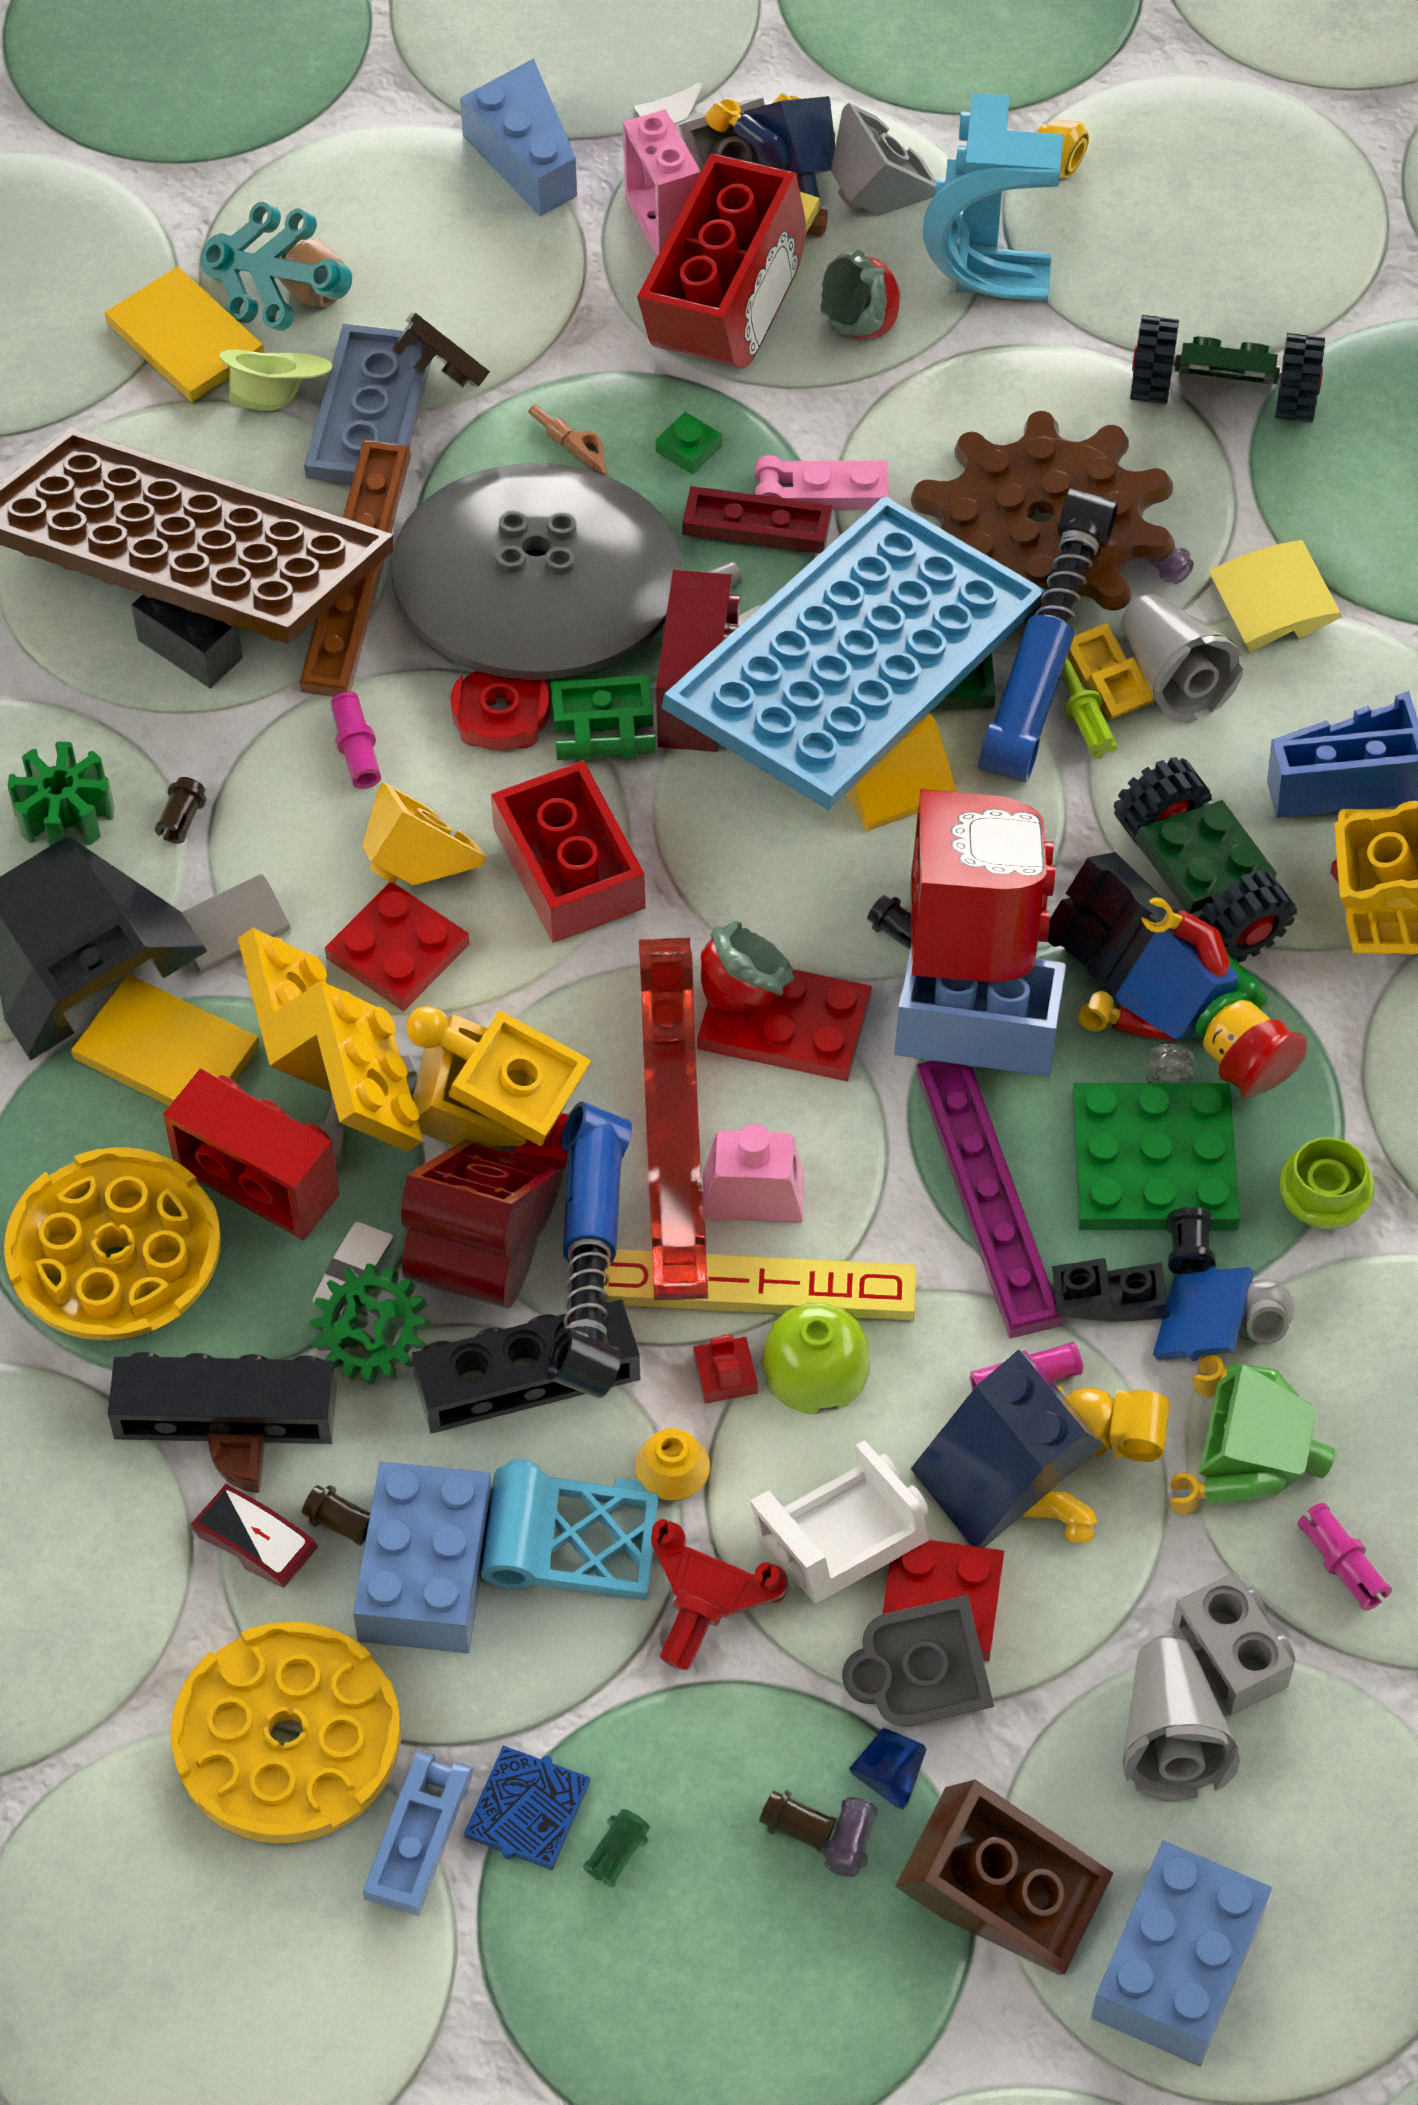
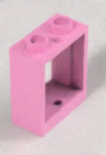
(656, 174)

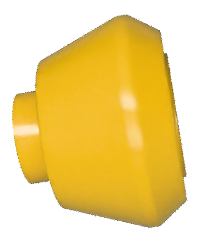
(1074, 143)
(672, 1464)

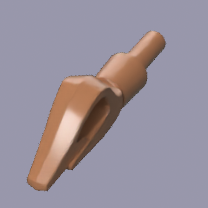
(574, 441)

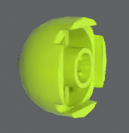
(816, 1358)

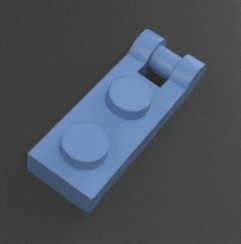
(417, 1834)

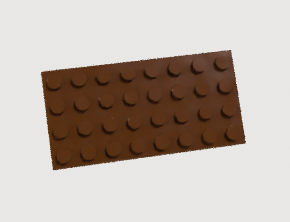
(184, 535)

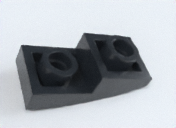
(1123, 1294)

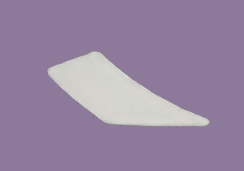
(677, 105)

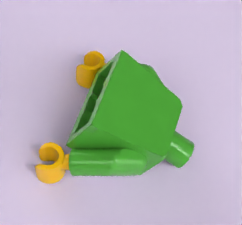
(1254, 1437)

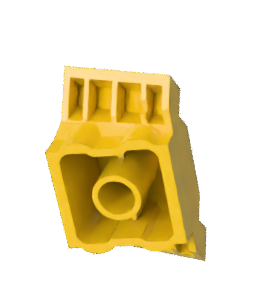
(1379, 877)

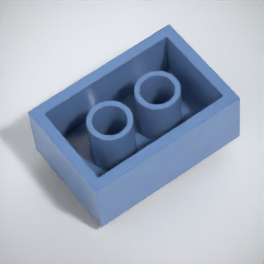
(982, 1022)
(423, 1557)
(1181, 1953)

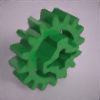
(391, 1315)

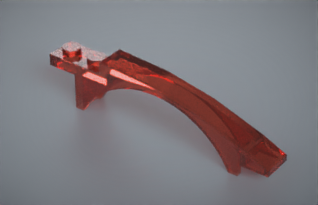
(672, 1120)

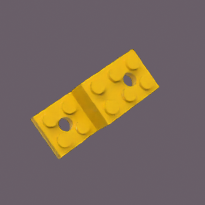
(330, 1039)

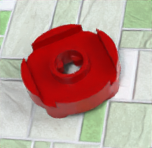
(504, 728)

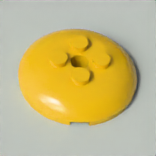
(106, 1202)

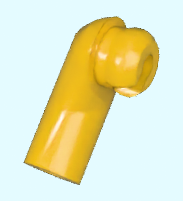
(1070, 1510)

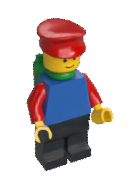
(1169, 976)

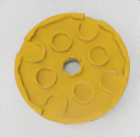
(308, 1784)

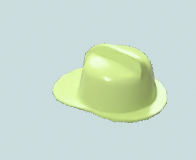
(269, 379)

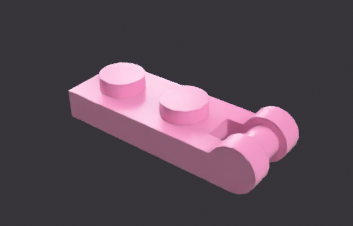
(836, 483)

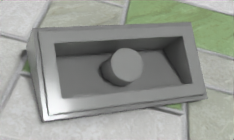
(230, 915)

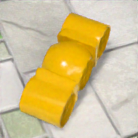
(1129, 1424)

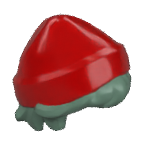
(860, 296)
(742, 970)

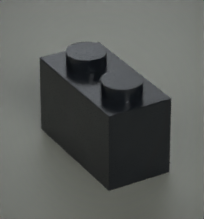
(188, 639)

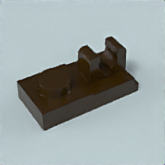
(458, 364)

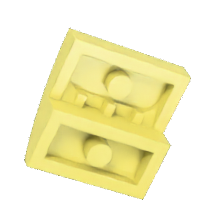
(1275, 593)

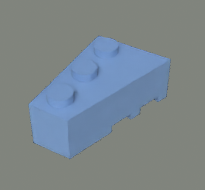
(522, 137)

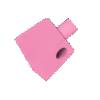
(753, 1176)

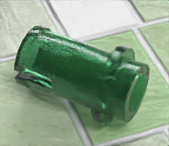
(617, 1847)

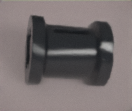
(1190, 1240)

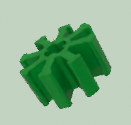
(61, 795)

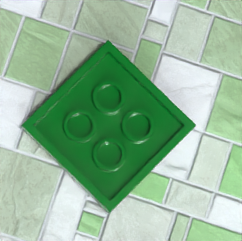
(1152, 1153)

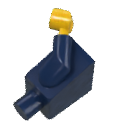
(785, 134)

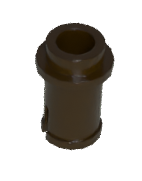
(184, 800)
(336, 1513)
(797, 1820)

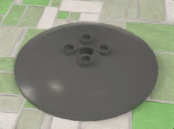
(521, 616)

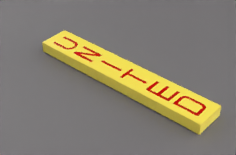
(775, 1285)

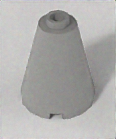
(1181, 658)
(1176, 1726)

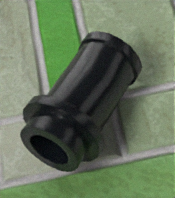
(892, 919)

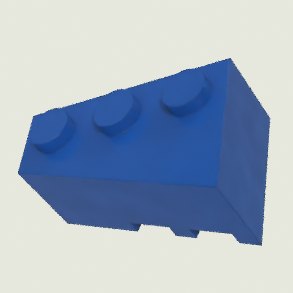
(1347, 764)

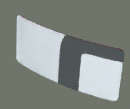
(360, 1247)

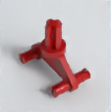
(706, 1591)

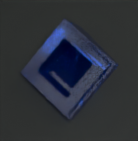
(890, 1766)

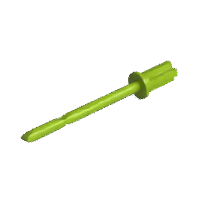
(1085, 710)

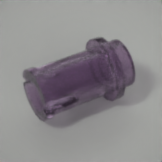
(1175, 566)
(847, 1849)

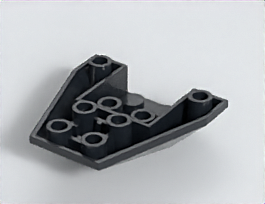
(71, 931)

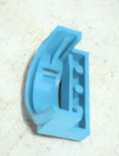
(970, 203)

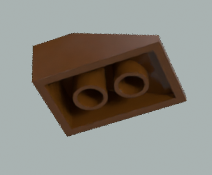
(1004, 1876)

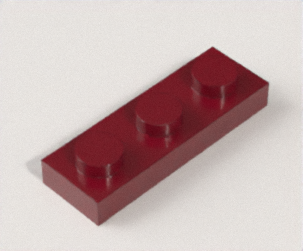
(756, 519)

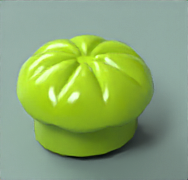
(1327, 1183)

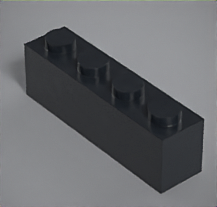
(208, 1394)

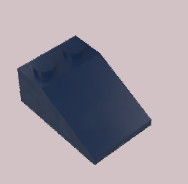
(1004, 1450)

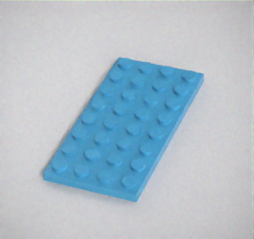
(853, 652)

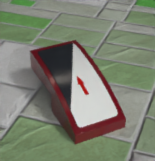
(254, 1534)

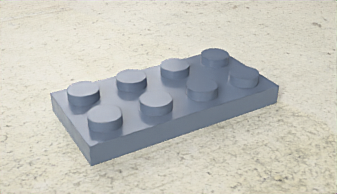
(366, 398)

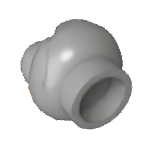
(1266, 1312)

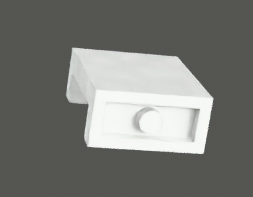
(844, 1525)

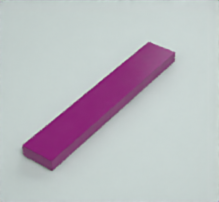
(989, 1198)

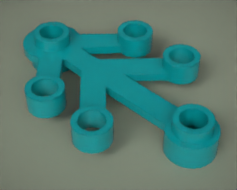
(225, 257)

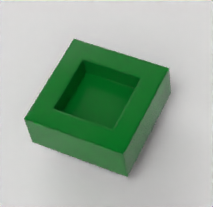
(688, 442)

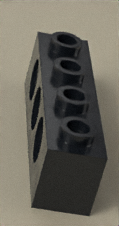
(505, 1386)

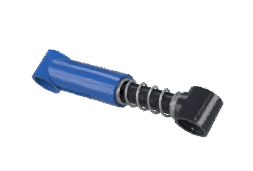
(1015, 734)
(595, 1145)

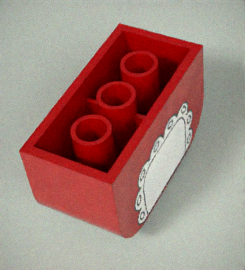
(726, 263)
(978, 887)

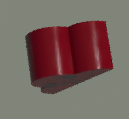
(476, 1220)

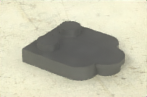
(920, 1664)

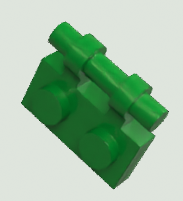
(603, 705)

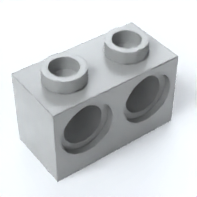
(1224, 1645)

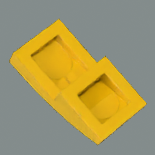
(1105, 669)

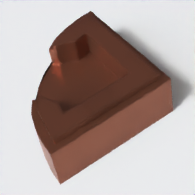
(238, 1459)

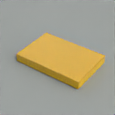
(181, 332)
(161, 1041)

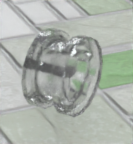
(1170, 1064)

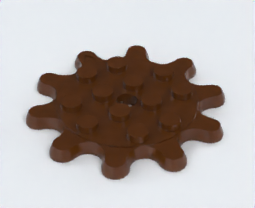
(1007, 483)

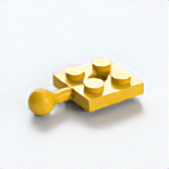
(503, 1048)

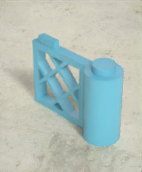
(524, 1523)

